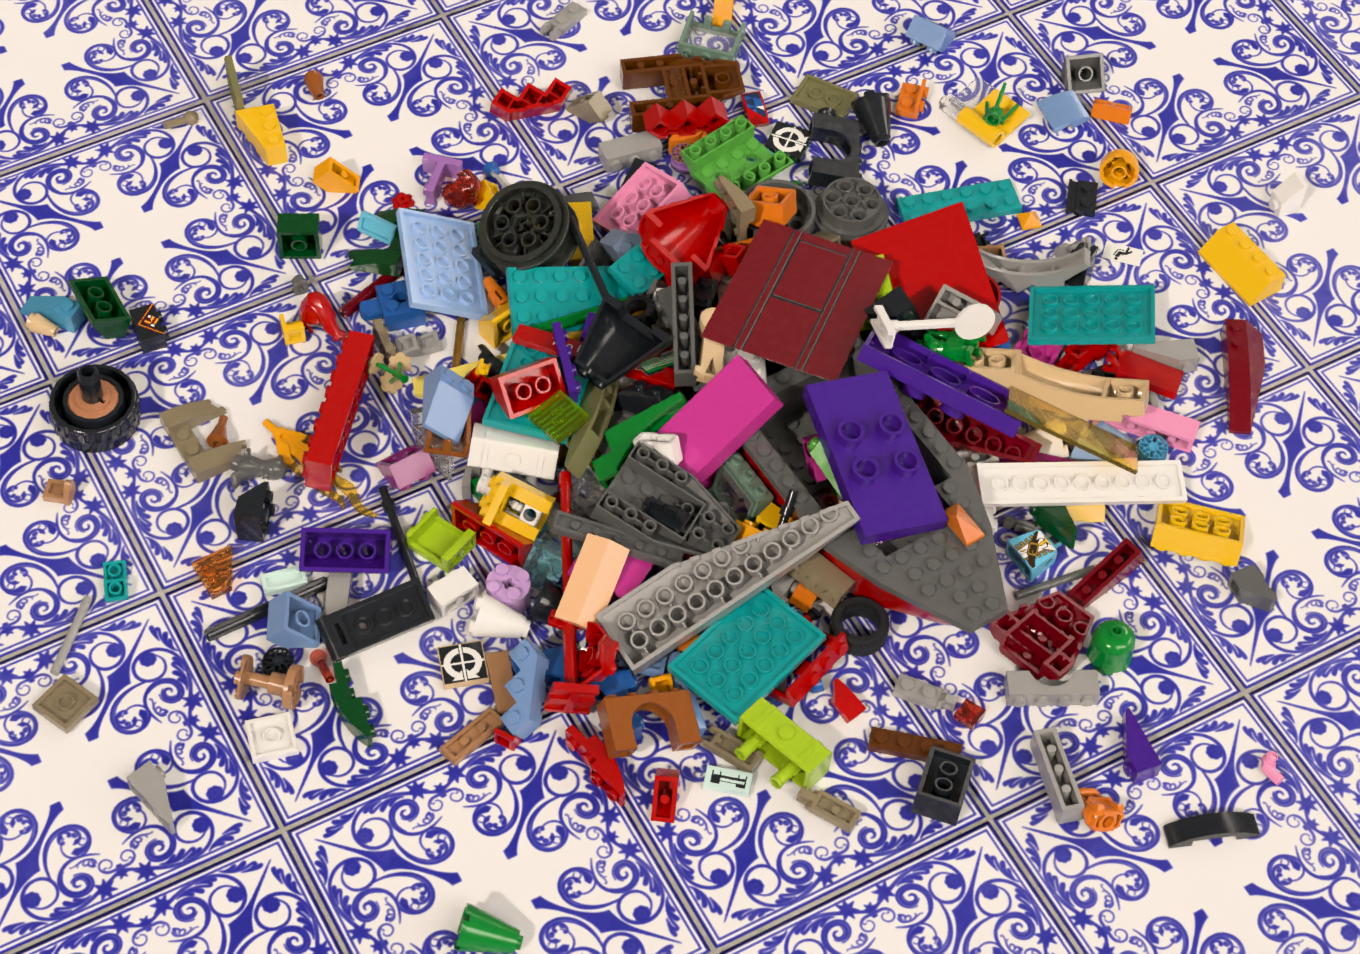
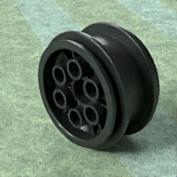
(503, 217)

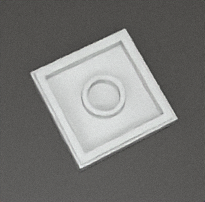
(271, 737)

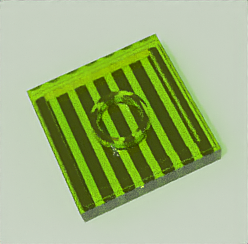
(559, 417)

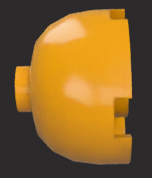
(1119, 168)

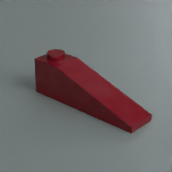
(1107, 573)

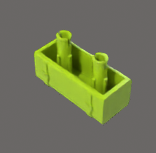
(783, 745)

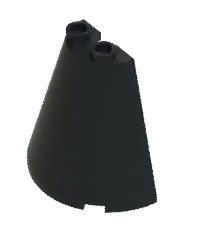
(617, 344)

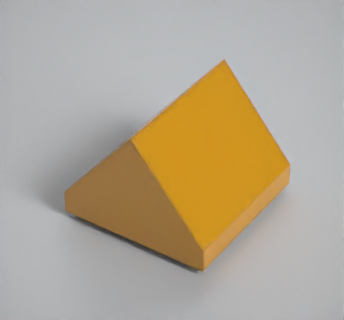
(661, 682)

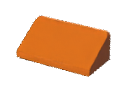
(1111, 111)

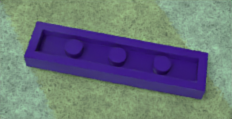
(565, 354)

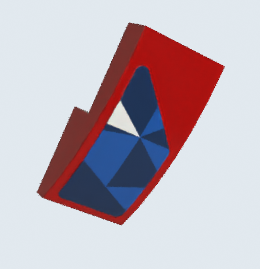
(755, 108)

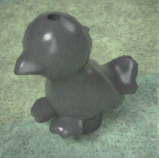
(250, 467)

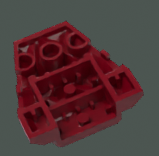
(1043, 635)

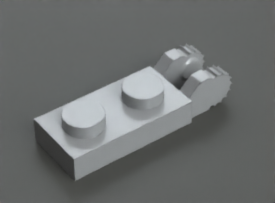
(564, 21)

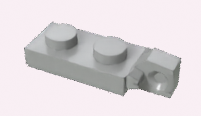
(923, 693)

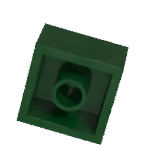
(299, 235)

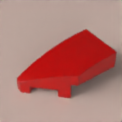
(845, 701)

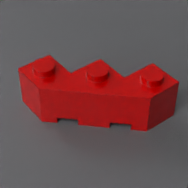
(531, 101)
(685, 118)
(723, 263)

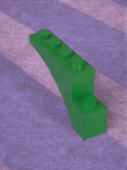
(621, 436)

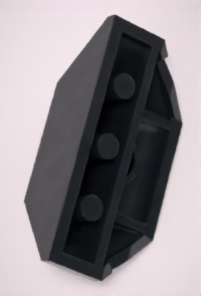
(641, 396)

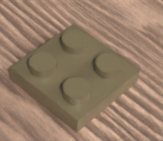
(65, 703)

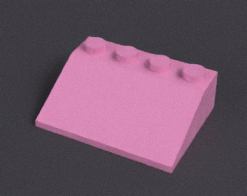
(643, 191)

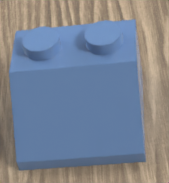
(930, 34)
(293, 622)

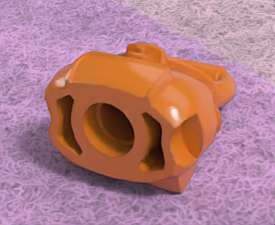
(1100, 812)

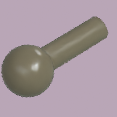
(189, 118)

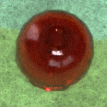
(463, 191)

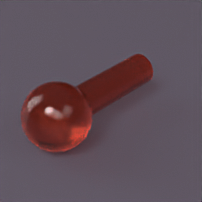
(319, 658)

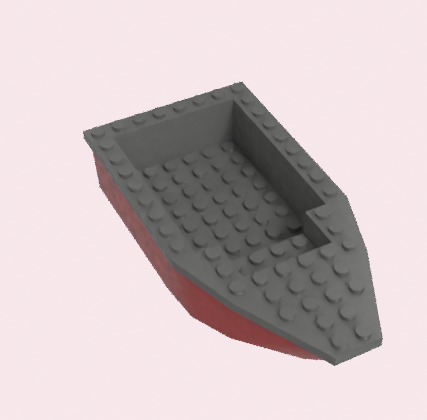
(915, 575)

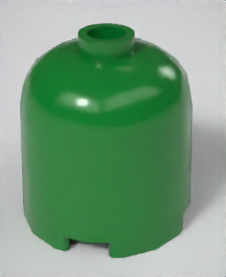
(1111, 647)

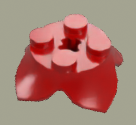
(597, 659)

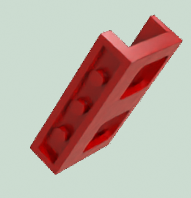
(812, 672)

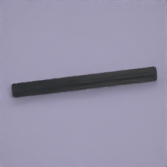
(260, 611)

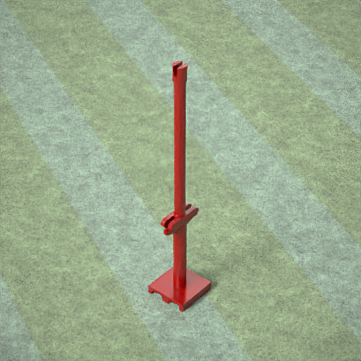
(568, 695)

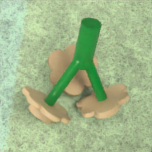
(393, 376)

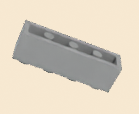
(1057, 775)

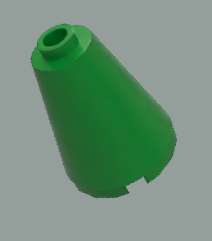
(485, 933)

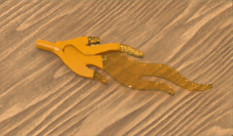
(293, 445)

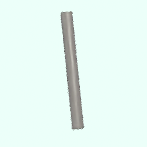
(71, 635)

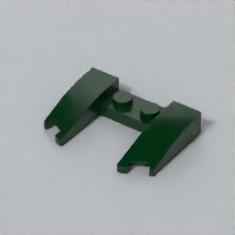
(381, 261)

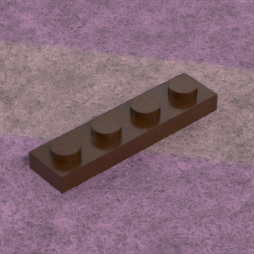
(906, 744)

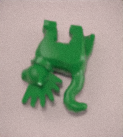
(954, 346)

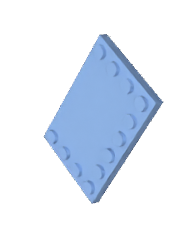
(440, 265)

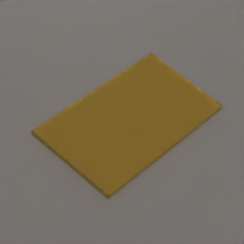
(1072, 429)

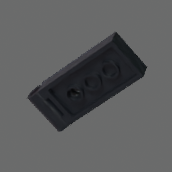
(385, 615)

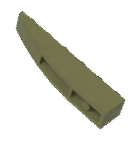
(587, 438)

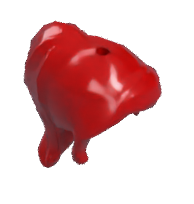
(318, 310)

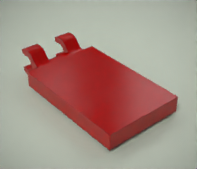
(1130, 365)

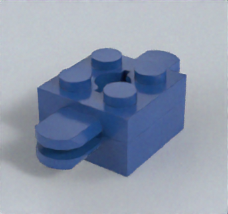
(393, 313)

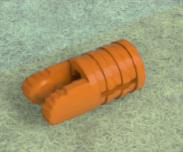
(495, 292)

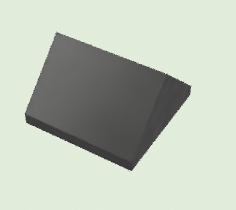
(1084, 73)

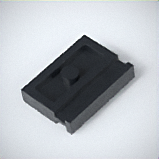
(1081, 198)

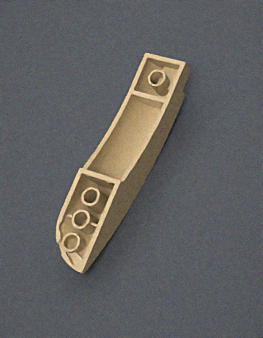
(1074, 392)

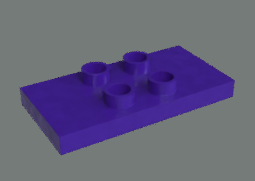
(935, 375)
(874, 457)

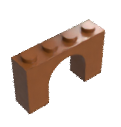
(671, 706)

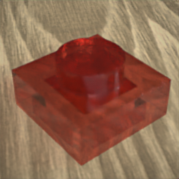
(969, 714)

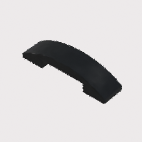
(1210, 826)

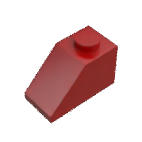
(665, 795)

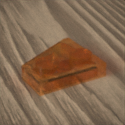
(216, 572)

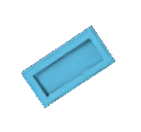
(377, 227)

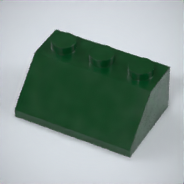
(101, 306)

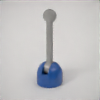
(492, 171)

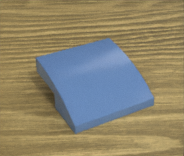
(1063, 110)

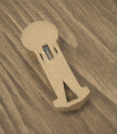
(710, 352)

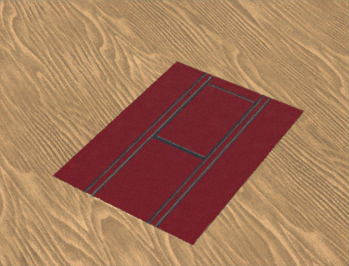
(797, 300)

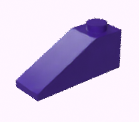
(1139, 757)

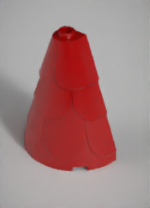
(683, 232)

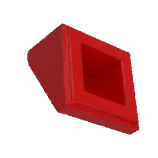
(506, 739)

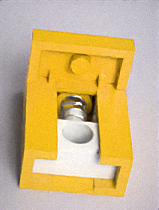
(495, 505)

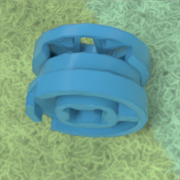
(1148, 444)

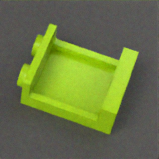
(440, 541)

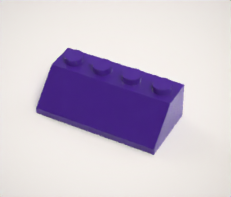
(345, 550)

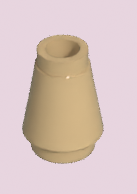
(39, 324)

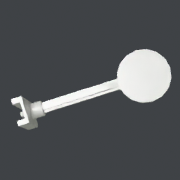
(969, 324)

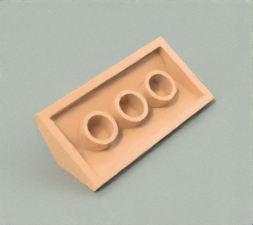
(592, 581)

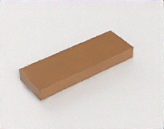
(499, 674)
(471, 736)

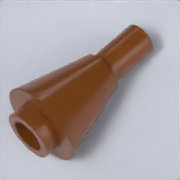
(219, 433)

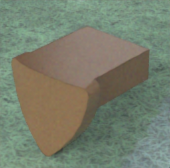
(59, 491)

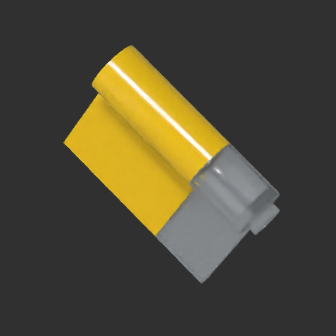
(969, 110)

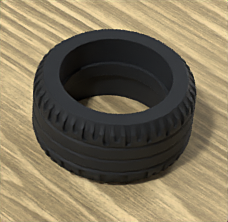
(864, 608)

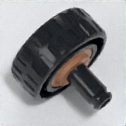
(95, 408)

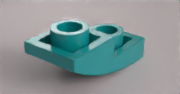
(115, 581)

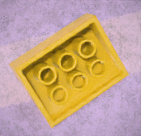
(1199, 532)

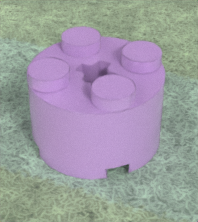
(510, 586)

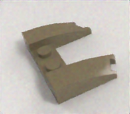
(741, 211)
(201, 463)

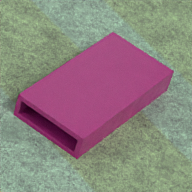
(722, 417)

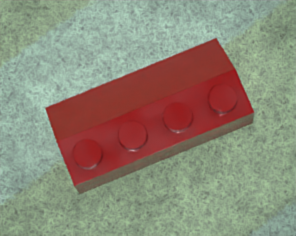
(495, 538)

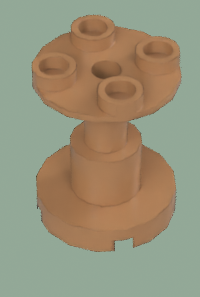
(276, 684)

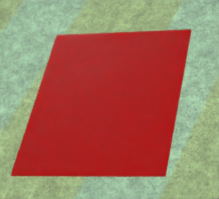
(932, 253)

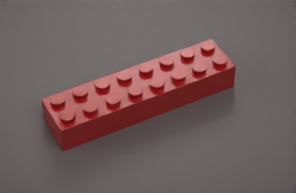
(338, 411)

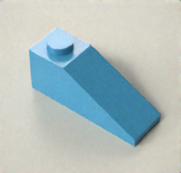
(58, 309)

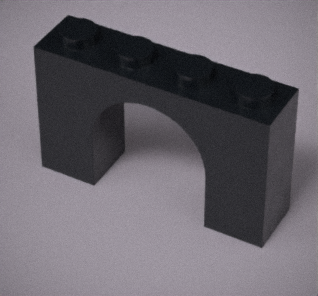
(843, 134)

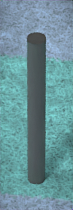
(1052, 583)

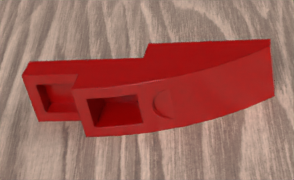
(1079, 356)
(603, 771)

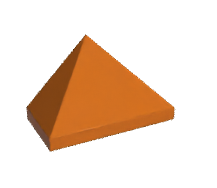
(963, 525)

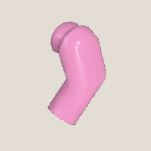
(1268, 767)

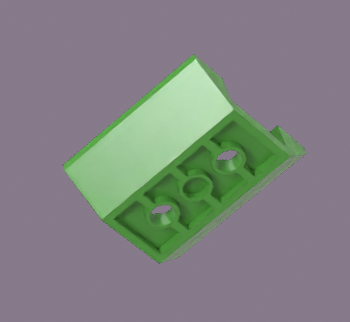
(727, 153)

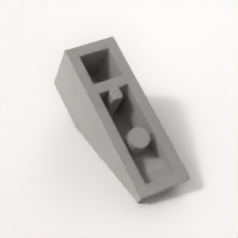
(1174, 353)
(151, 790)

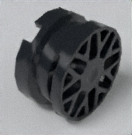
(277, 661)

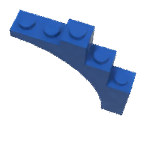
(619, 683)

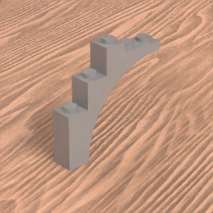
(1022, 274)

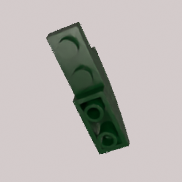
(350, 708)

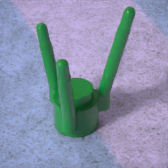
(994, 115)

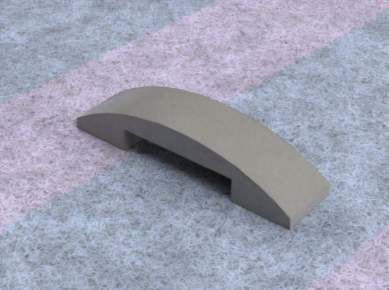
(337, 592)

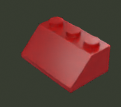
(527, 386)

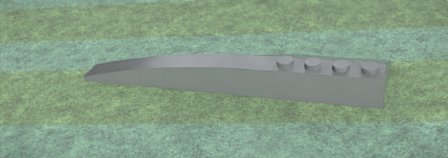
(711, 585)

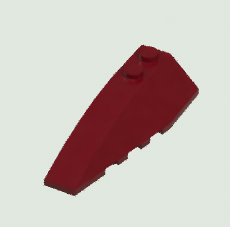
(1242, 371)
(977, 436)

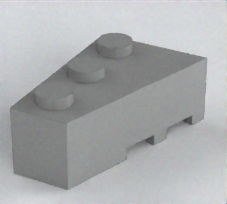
(951, 302)

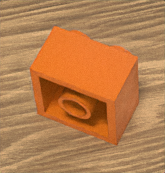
(773, 204)

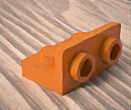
(911, 99)

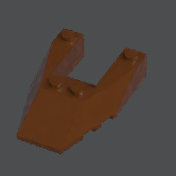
(682, 79)

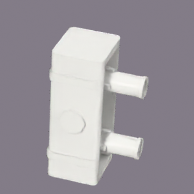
(512, 453)

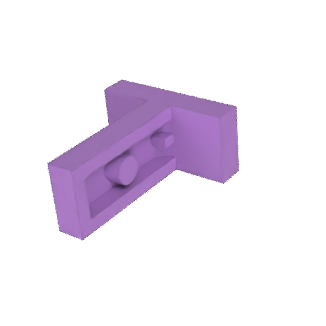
(439, 168)

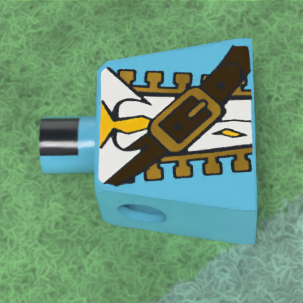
(1032, 553)

